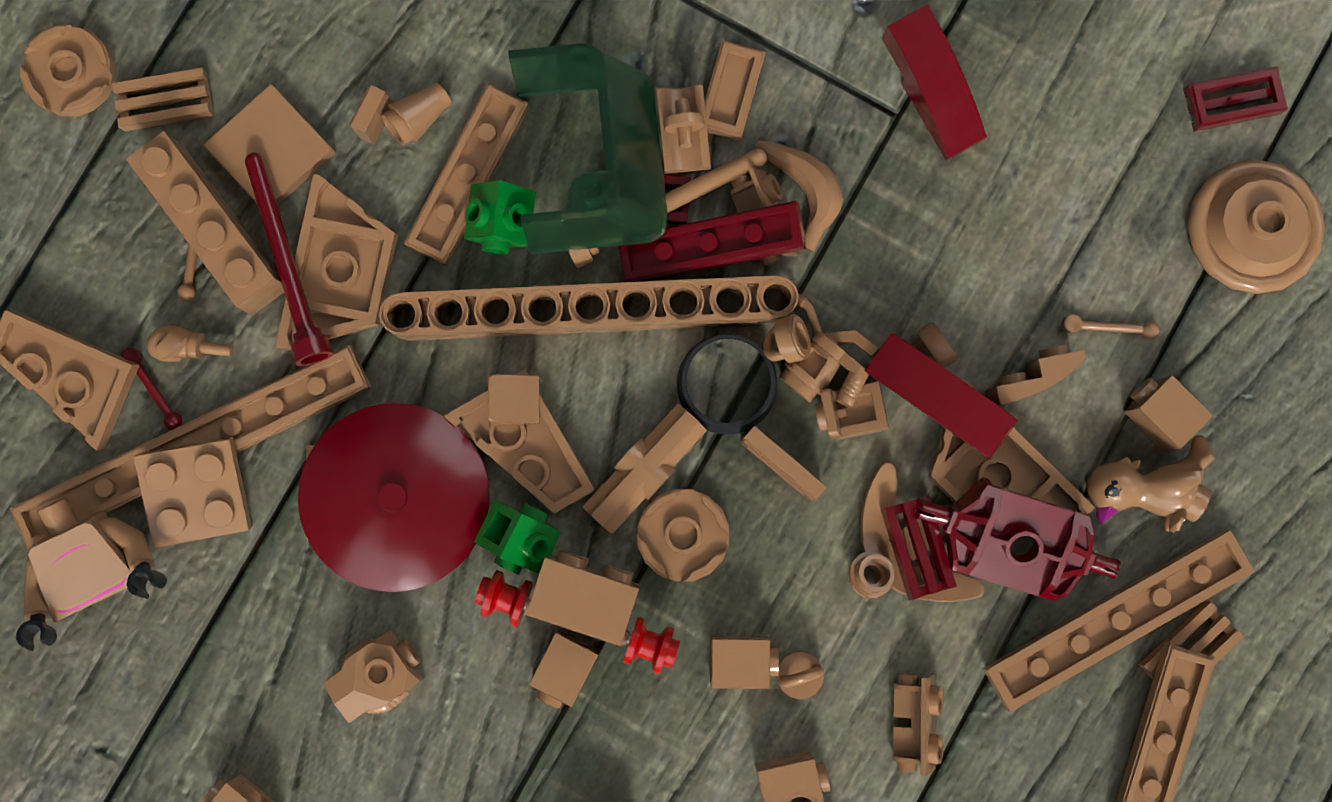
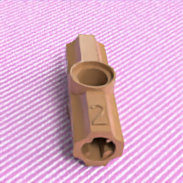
(644, 468)

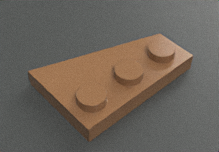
(529, 452)

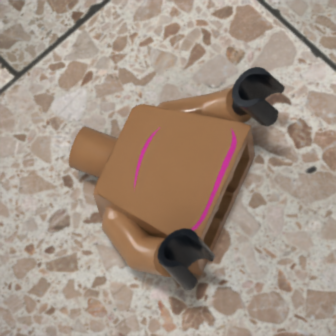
(80, 567)

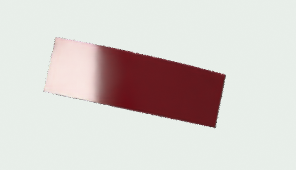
(935, 81)
(941, 395)

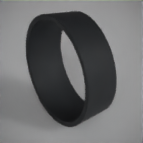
(707, 423)

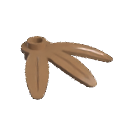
(879, 553)

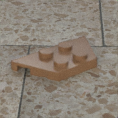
(342, 264)
(1012, 467)

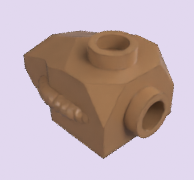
(374, 676)

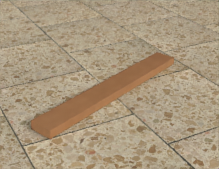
(245, 419)

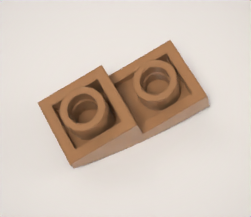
(1052, 367)

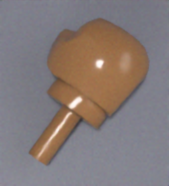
(174, 343)

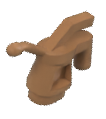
(825, 358)

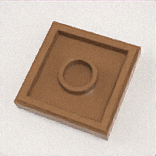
(279, 135)

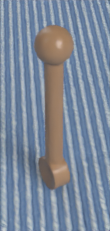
(187, 291)
(1073, 323)

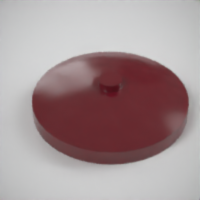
(393, 497)

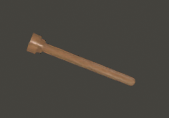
(694, 190)

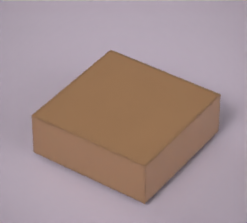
(367, 118)

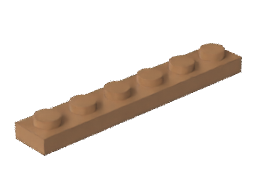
(1118, 620)

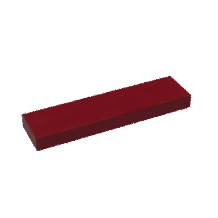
(716, 243)

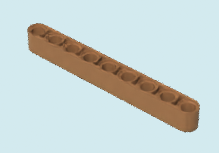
(567, 298)

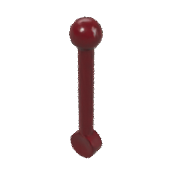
(171, 419)

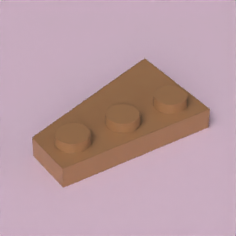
(68, 373)

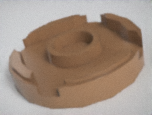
(68, 70)
(683, 535)

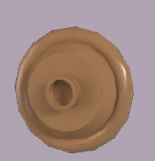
(1256, 226)

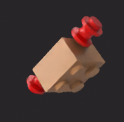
(583, 602)

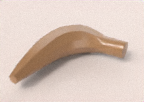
(817, 182)

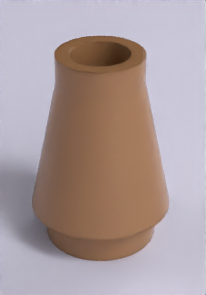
(414, 114)

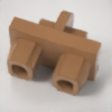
(683, 129)

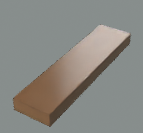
(470, 162)
(1166, 725)

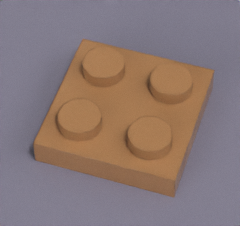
(192, 492)

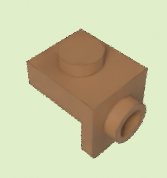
(865, 416)

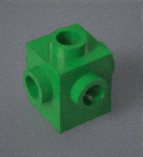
(495, 215)
(517, 536)

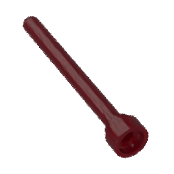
(309, 343)

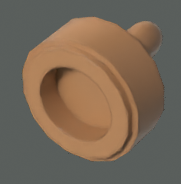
(791, 340)
(937, 344)
(800, 674)

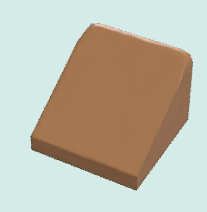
(513, 399)

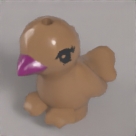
(1166, 491)

